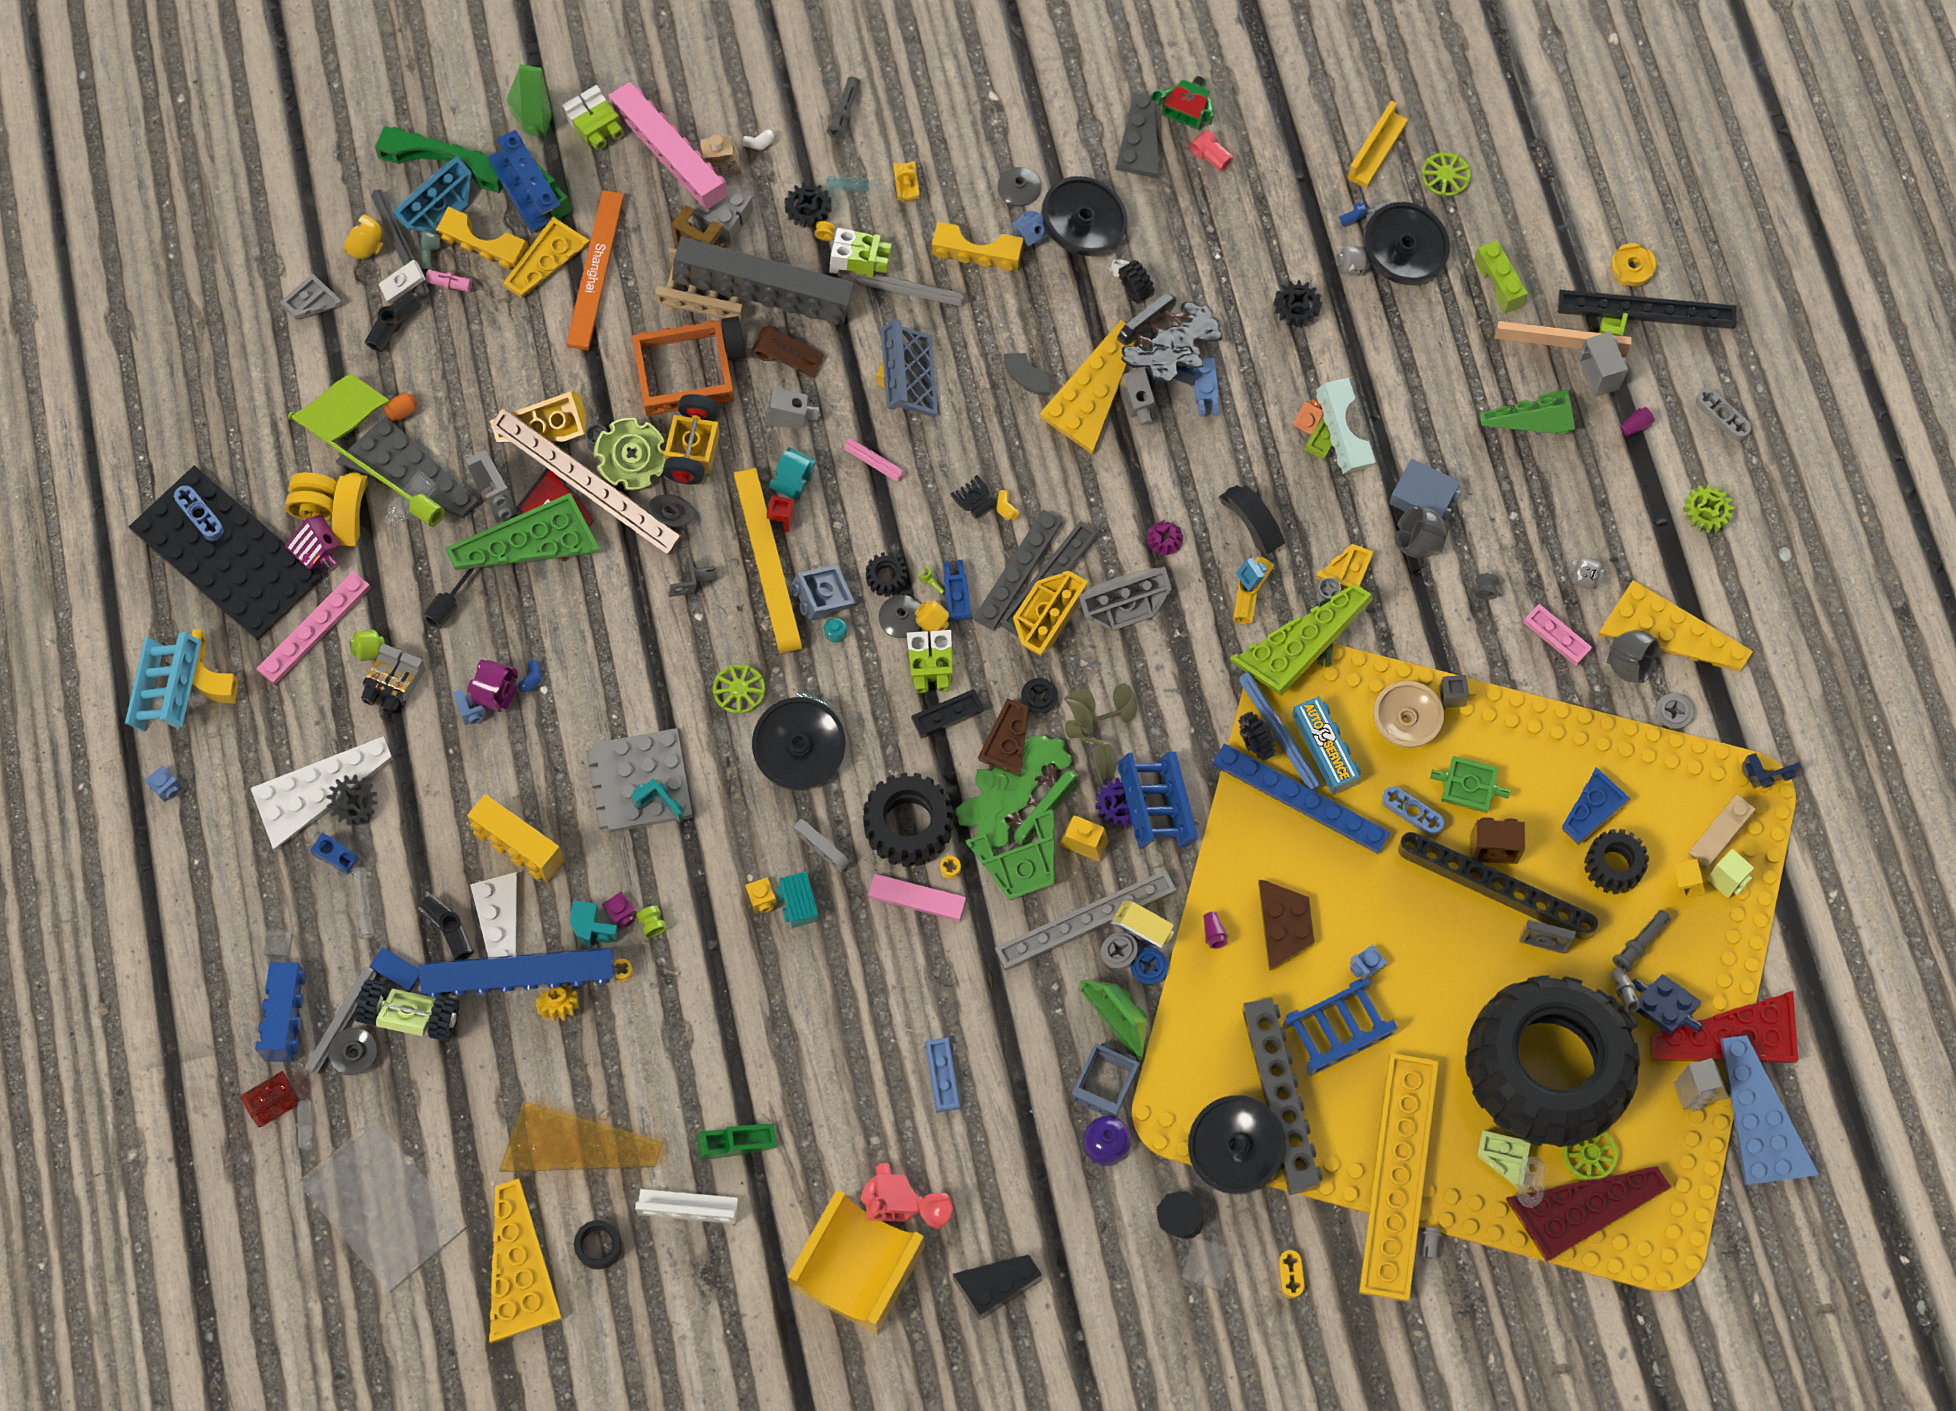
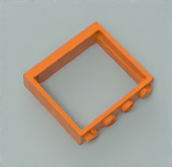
(670, 402)

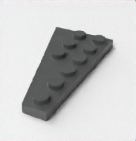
(399, 459)

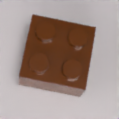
(1497, 841)

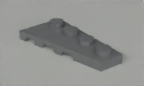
(1139, 143)

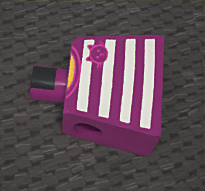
(314, 544)

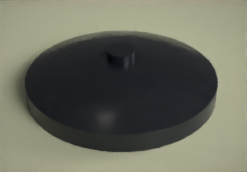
(1084, 216)
(1406, 243)
(798, 743)
(1237, 1145)

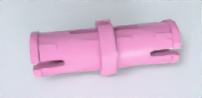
(449, 280)

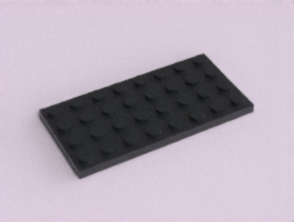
(241, 572)

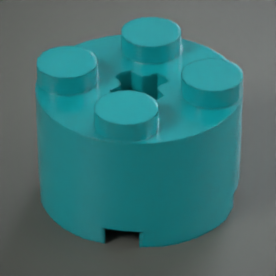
(792, 472)

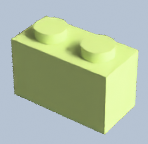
(1731, 874)

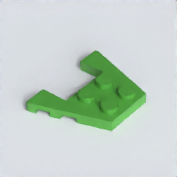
(1023, 868)

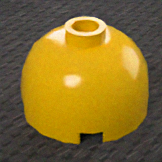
(364, 239)

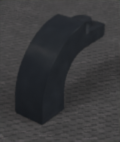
(1255, 516)

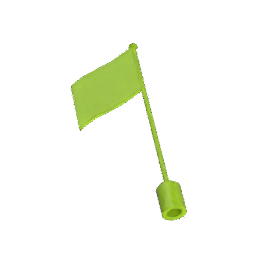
(342, 410)

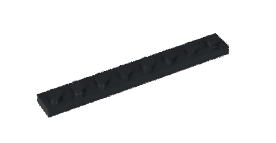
(1647, 309)

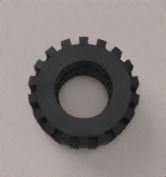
(1629, 849)

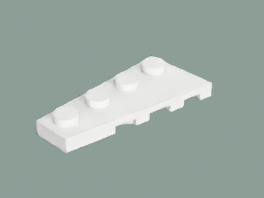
(497, 913)

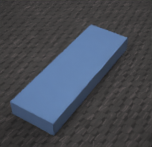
(942, 1075)

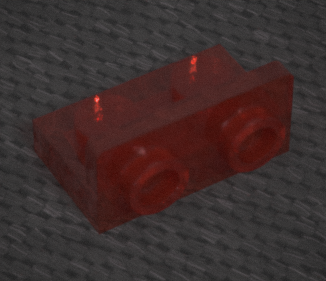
(270, 1099)

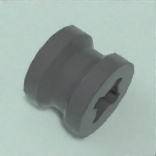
(1486, 586)

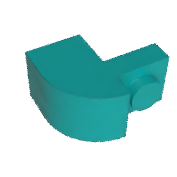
(585, 925)

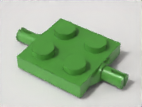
(1469, 784)

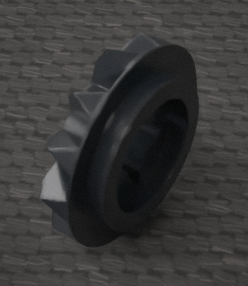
(1039, 685)

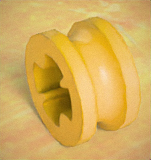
(825, 230)
(943, 870)
(623, 977)

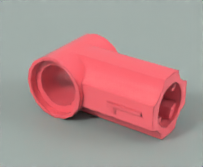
(1207, 146)

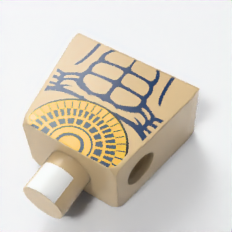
(720, 154)

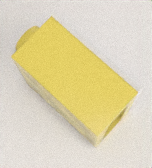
(1143, 924)

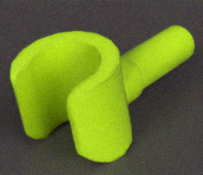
(929, 579)

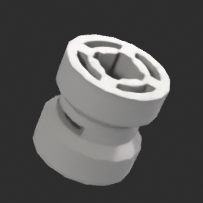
(1329, 586)

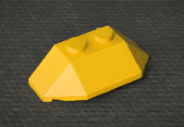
(1048, 610)

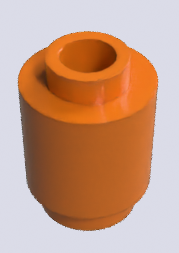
(400, 407)

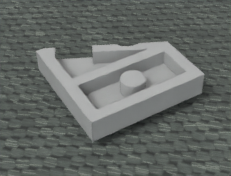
(310, 299)

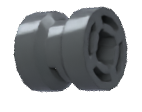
(592, 434)

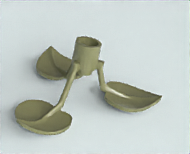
(1082, 706)

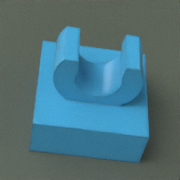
(1251, 573)

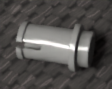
(1431, 1242)

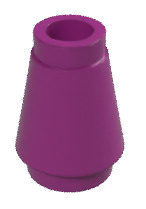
(1638, 421)
(1215, 932)

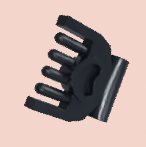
(976, 500)

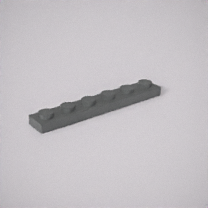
(1018, 570)

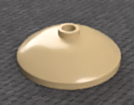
(1410, 701)

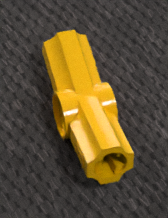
(1246, 601)

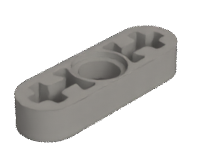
(1739, 421)
(820, 845)

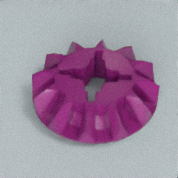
(1168, 546)

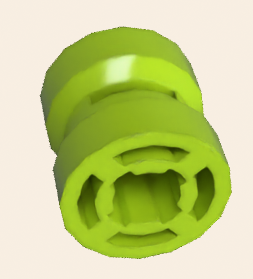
(651, 921)

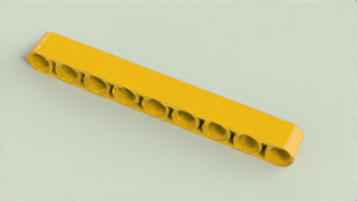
(767, 561)

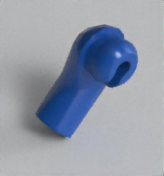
(1354, 215)
(533, 679)

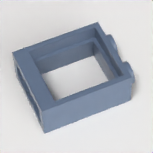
(1093, 1101)

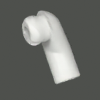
(760, 142)

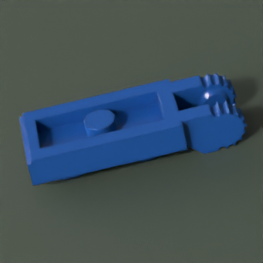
(956, 593)

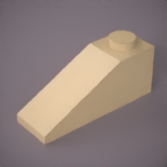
(1722, 831)

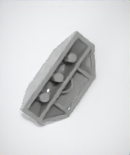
(1126, 598)

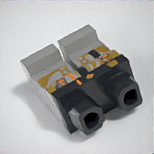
(392, 678)

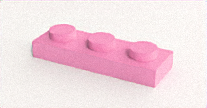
(1557, 635)

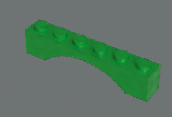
(400, 146)

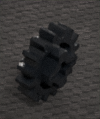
(808, 203)
(1297, 302)
(1257, 736)
(360, 793)

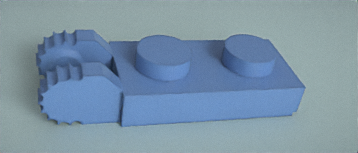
(1206, 386)

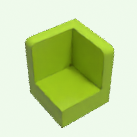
(1614, 326)

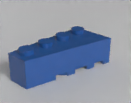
(281, 1012)

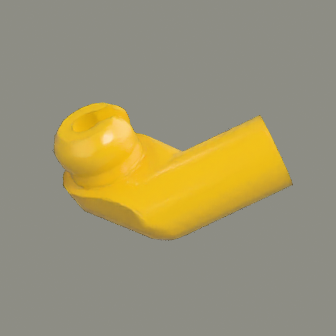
(1004, 508)

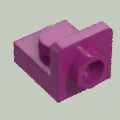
(620, 910)

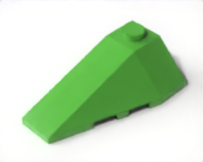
(530, 101)
(1547, 415)

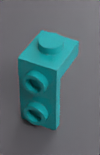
(645, 793)

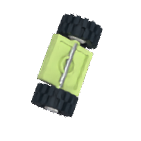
(407, 1011)

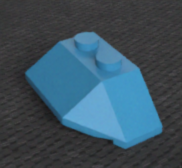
(429, 201)

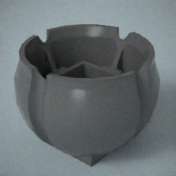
(1421, 532)
(1634, 655)

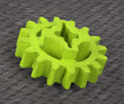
(1708, 508)

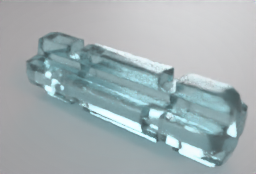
(847, 183)

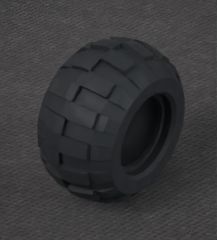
(1529, 1108)

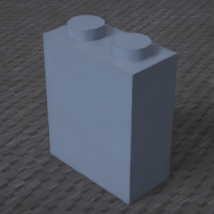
(1425, 488)

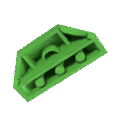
(1118, 1012)

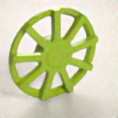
(1446, 173)
(738, 688)
(1590, 1155)

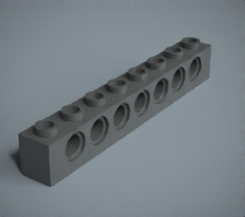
(1265, 1011)

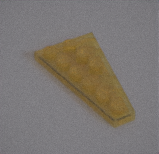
(560, 1141)

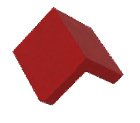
(781, 510)

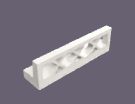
(687, 1206)

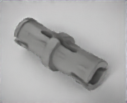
(1625, 990)

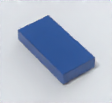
(395, 969)

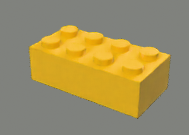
(515, 838)

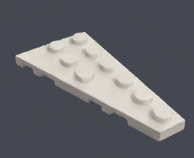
(300, 796)

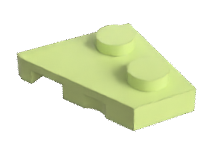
(1503, 1154)

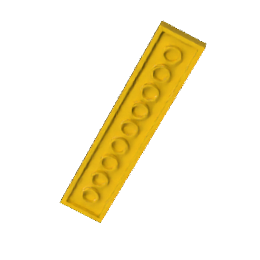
(1398, 1178)

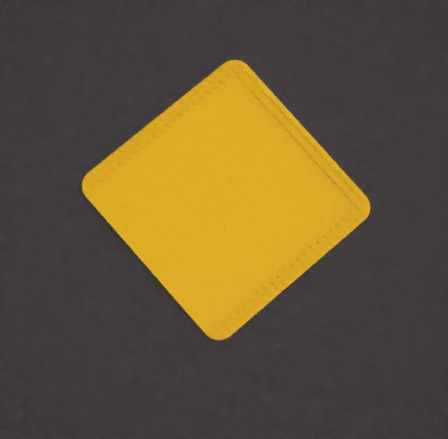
(1458, 949)

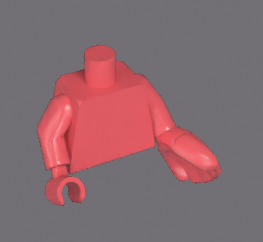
(893, 1199)

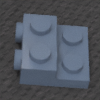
(821, 592)

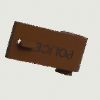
(776, 345)

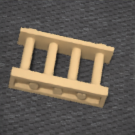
(696, 303)

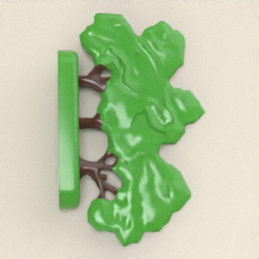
(1007, 793)

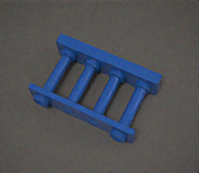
(523, 181)
(1176, 796)
(1339, 1050)

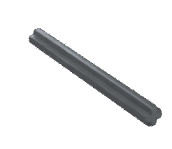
(397, 236)

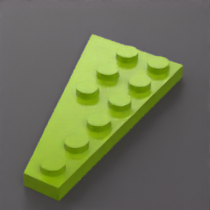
(1300, 642)

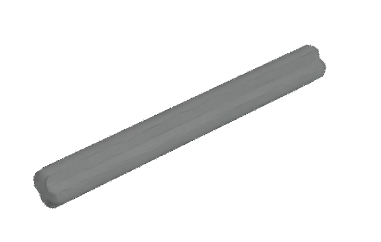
(912, 289)
(338, 1023)

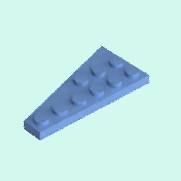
(1764, 1131)

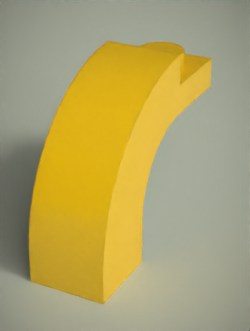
(347, 508)
(211, 685)

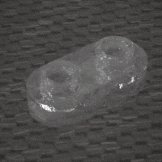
(1530, 1180)

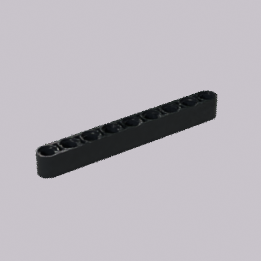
(1488, 876)

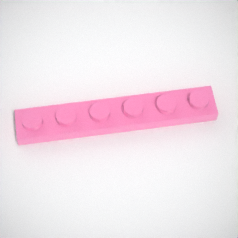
(313, 628)

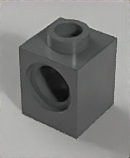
(1454, 691)

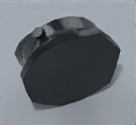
(1180, 1215)

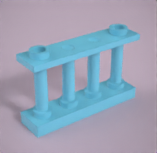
(178, 685)

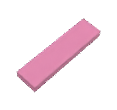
(917, 897)

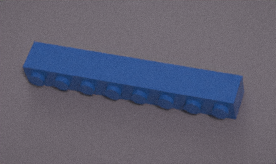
(517, 970)

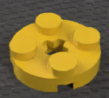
(1633, 276)

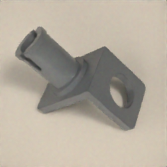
(694, 575)

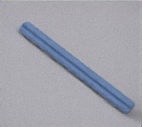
(1279, 731)

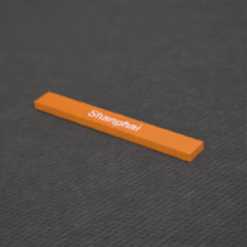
(595, 270)

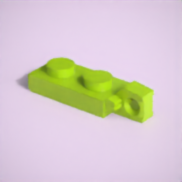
(1319, 441)

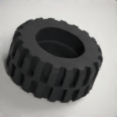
(908, 790)

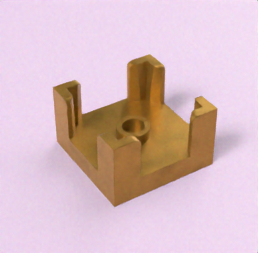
(683, 229)

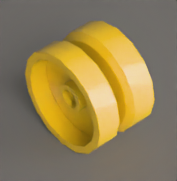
(310, 496)

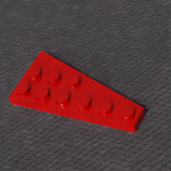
(1767, 1024)

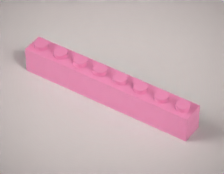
(668, 145)

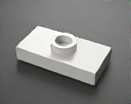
(402, 281)

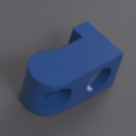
(334, 853)

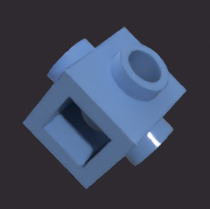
(1030, 228)

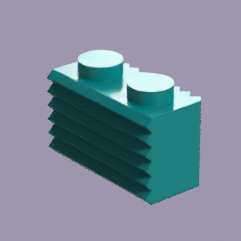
(798, 899)

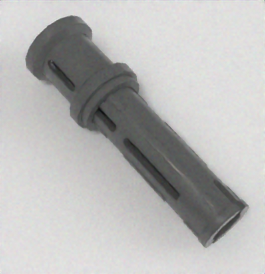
(841, 115)
(1636, 948)

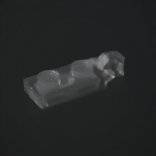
(399, 506)

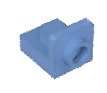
(469, 713)
(163, 784)
(1367, 963)

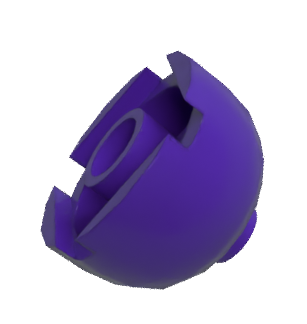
(1107, 1141)

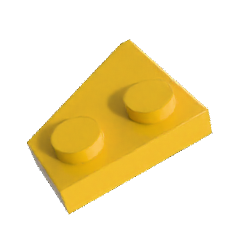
(1348, 567)

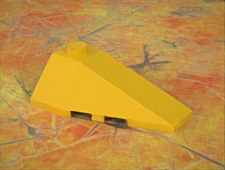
(555, 418)

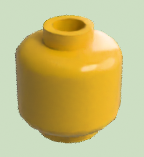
(932, 616)

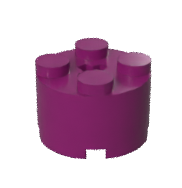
(493, 685)

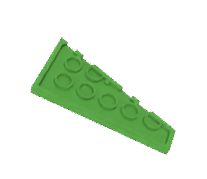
(539, 534)

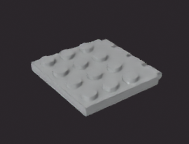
(633, 762)

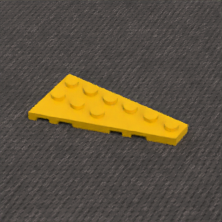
(1088, 395)
(1674, 628)
(520, 1279)

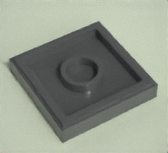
(1547, 936)

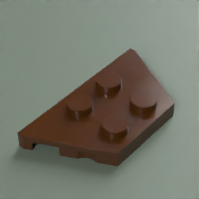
(1285, 922)

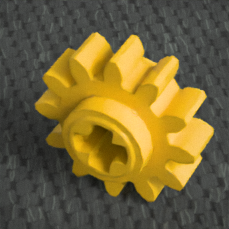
(557, 1003)

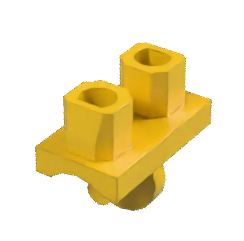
(906, 181)

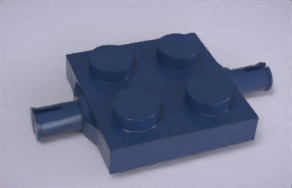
(1667, 1005)

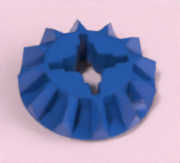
(1146, 955)

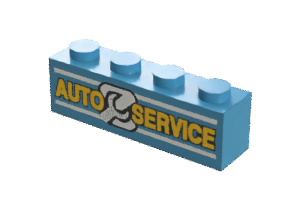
(1326, 745)

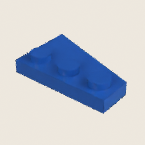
(1594, 807)

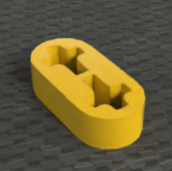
(1285, 1275)

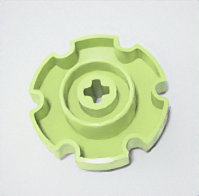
(615, 445)

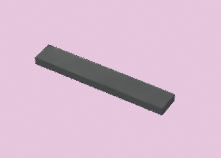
(1062, 560)

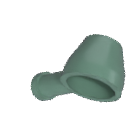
(429, 243)

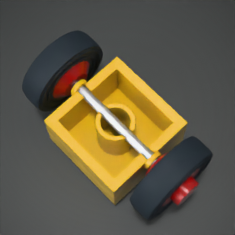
(692, 440)

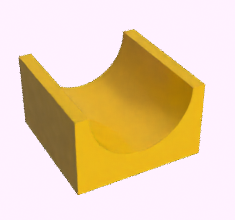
(855, 1264)

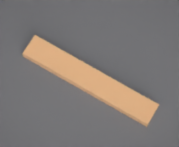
(1551, 336)

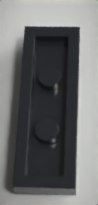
(947, 713)

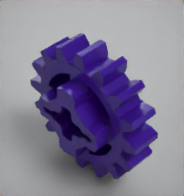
(1114, 814)

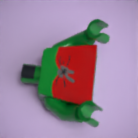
(1186, 102)

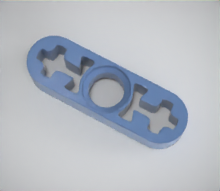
(196, 504)
(1411, 801)

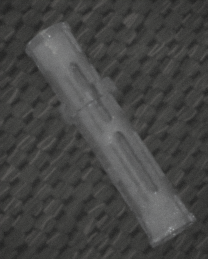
(363, 911)

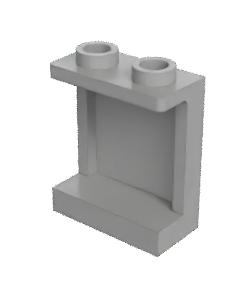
(485, 474)

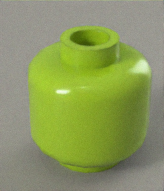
(365, 645)

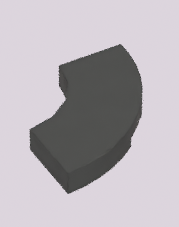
(1026, 375)

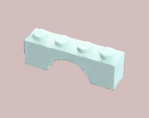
(1351, 452)

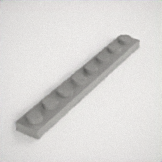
(1082, 920)

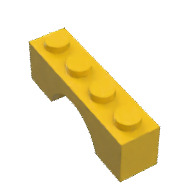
(458, 228)
(1002, 253)

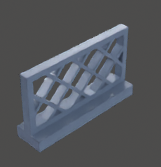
(895, 367)

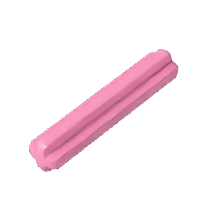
(873, 459)

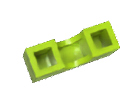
(1508, 287)

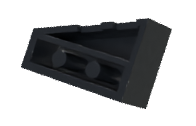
(997, 1283)

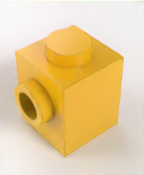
(1689, 879)

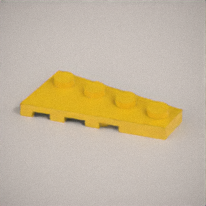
(546, 255)

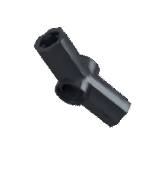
(383, 329)
(440, 916)

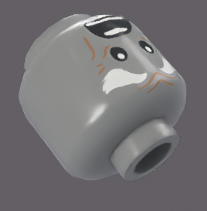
(1352, 260)
(1586, 572)

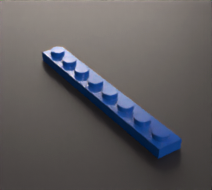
(1301, 798)

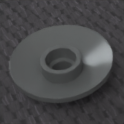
(1019, 194)
(670, 510)
(897, 625)
(345, 1043)

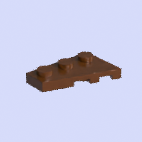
(1007, 739)

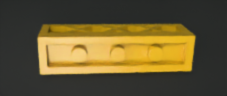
(1377, 146)

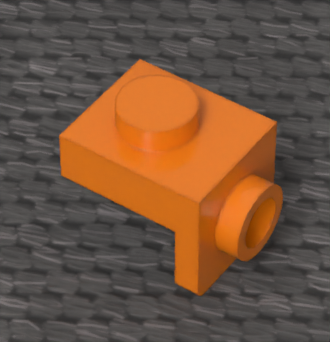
(1309, 416)

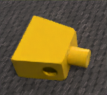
(1084, 838)

